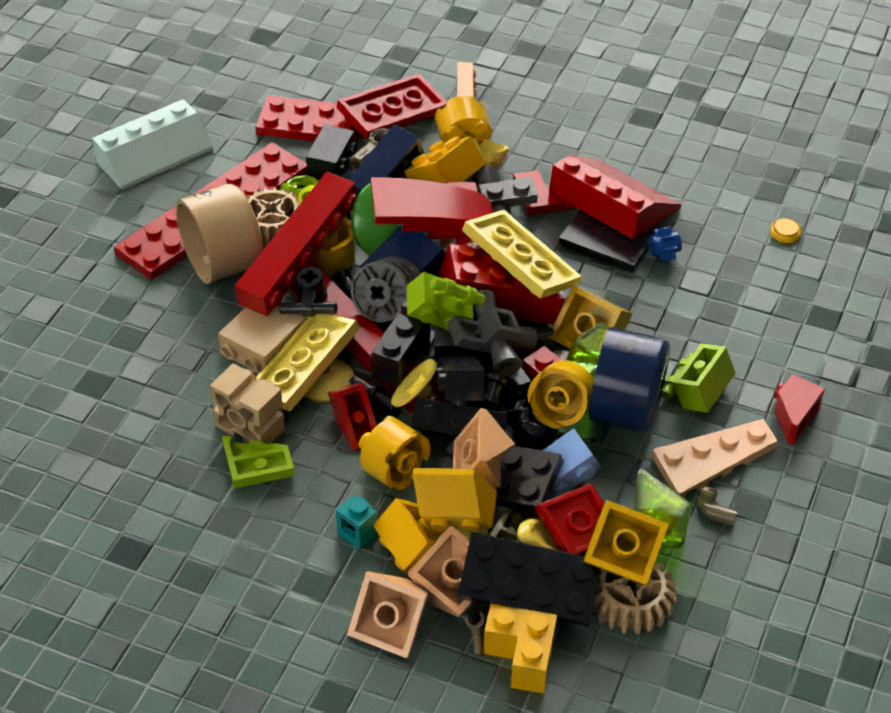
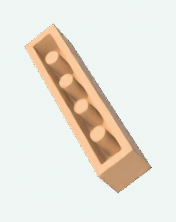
(466, 79)

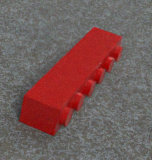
(296, 244)

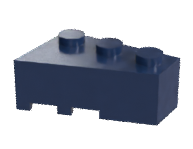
(388, 158)

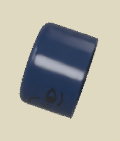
(629, 379)

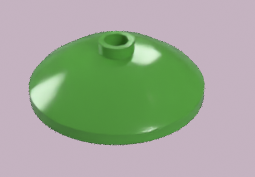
(365, 231)

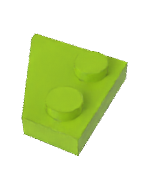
(257, 462)

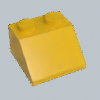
(582, 312)
(454, 498)
(405, 533)
(626, 542)

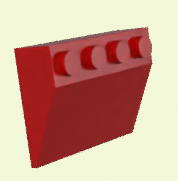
(610, 195)

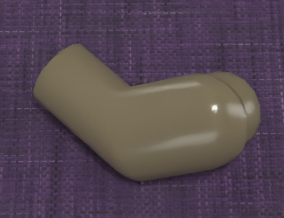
(712, 509)

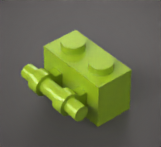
(439, 299)
(700, 378)

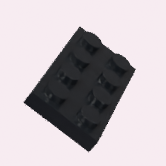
(525, 475)
(528, 578)

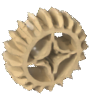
(272, 210)
(633, 604)

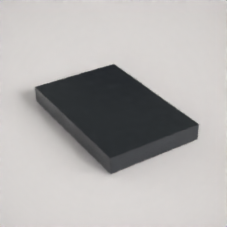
(603, 242)

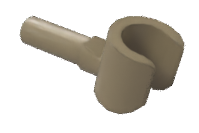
(476, 633)

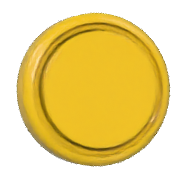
(785, 230)

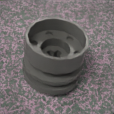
(393, 275)

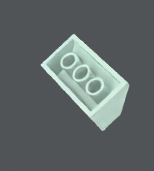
(151, 144)

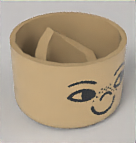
(219, 232)

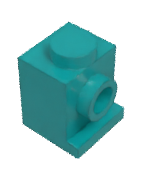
(358, 514)

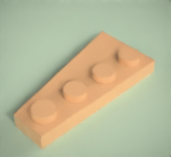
(700, 459)

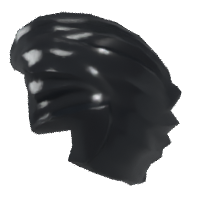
(527, 427)

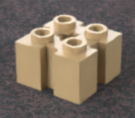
(247, 405)

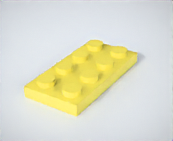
(521, 254)
(307, 355)

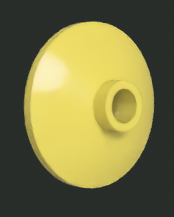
(334, 377)
(415, 384)

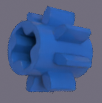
(665, 243)

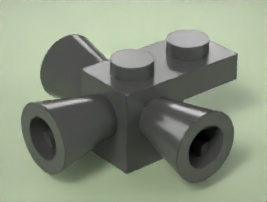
(504, 193)
(495, 334)

